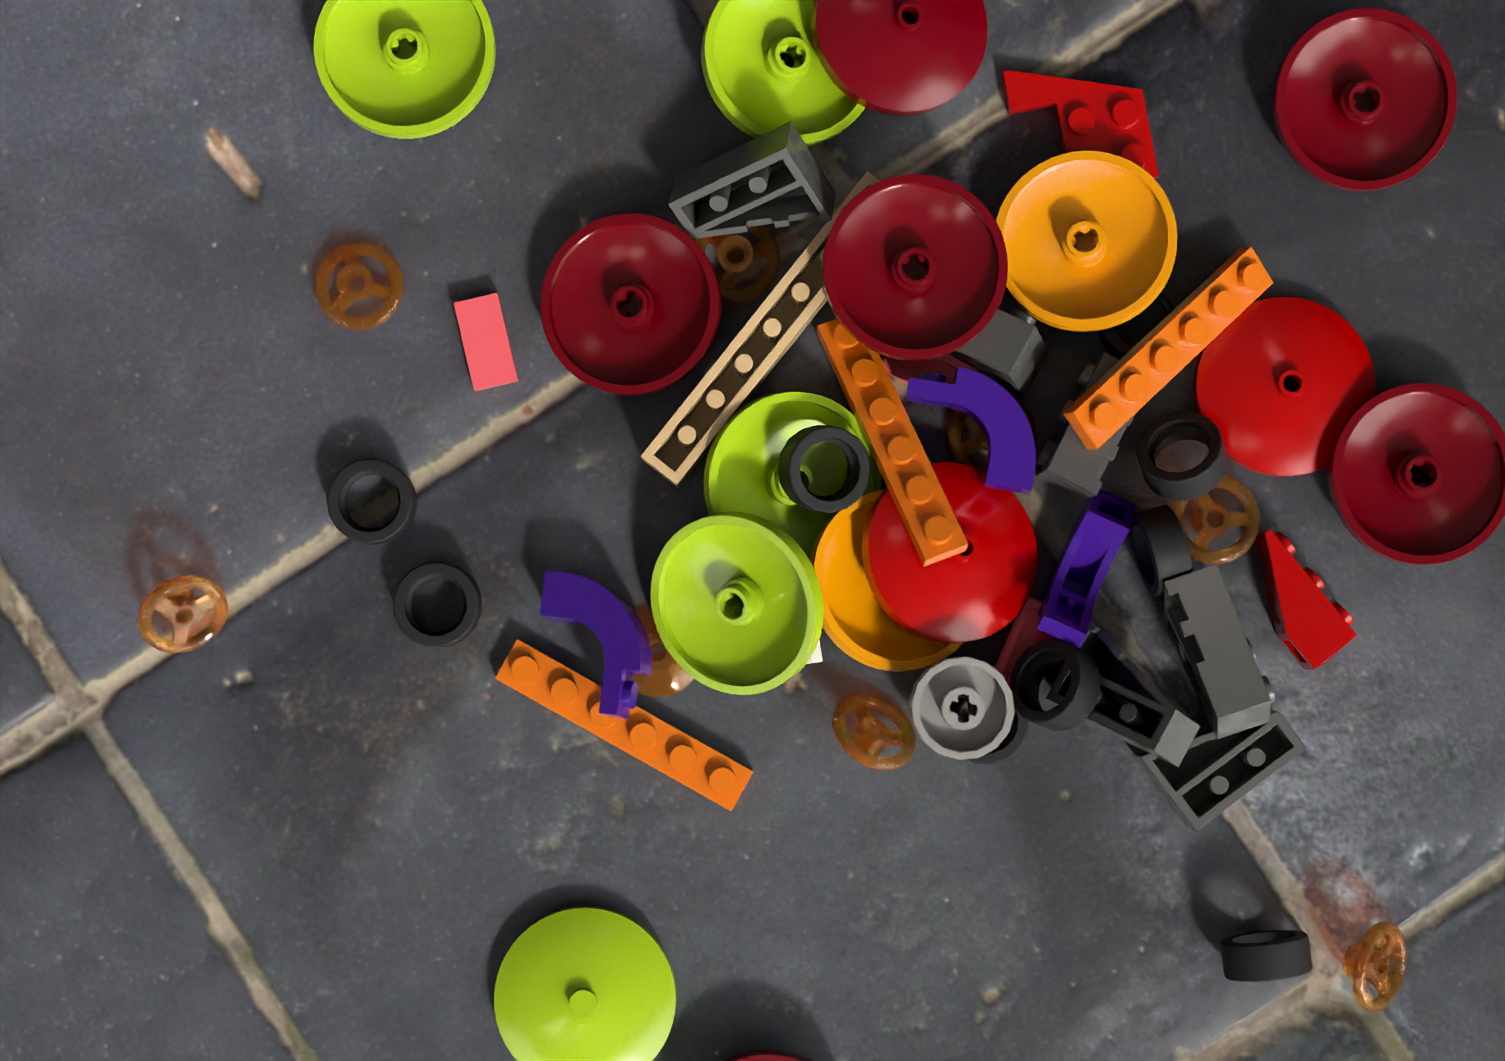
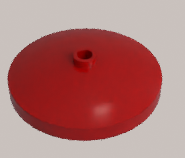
(1244, 393)
(964, 593)

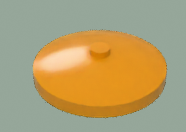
(1087, 240)
(850, 609)

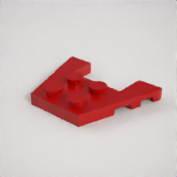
(1087, 114)

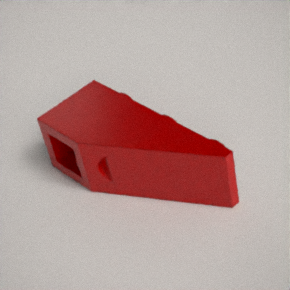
(1299, 609)

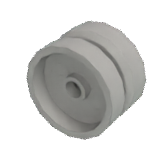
(988, 711)

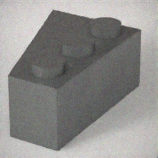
(753, 185)
(1008, 349)
(1066, 460)
(1216, 652)
(1131, 700)
(1222, 769)

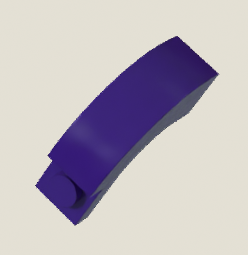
(1000, 417)
(1083, 566)
(620, 631)

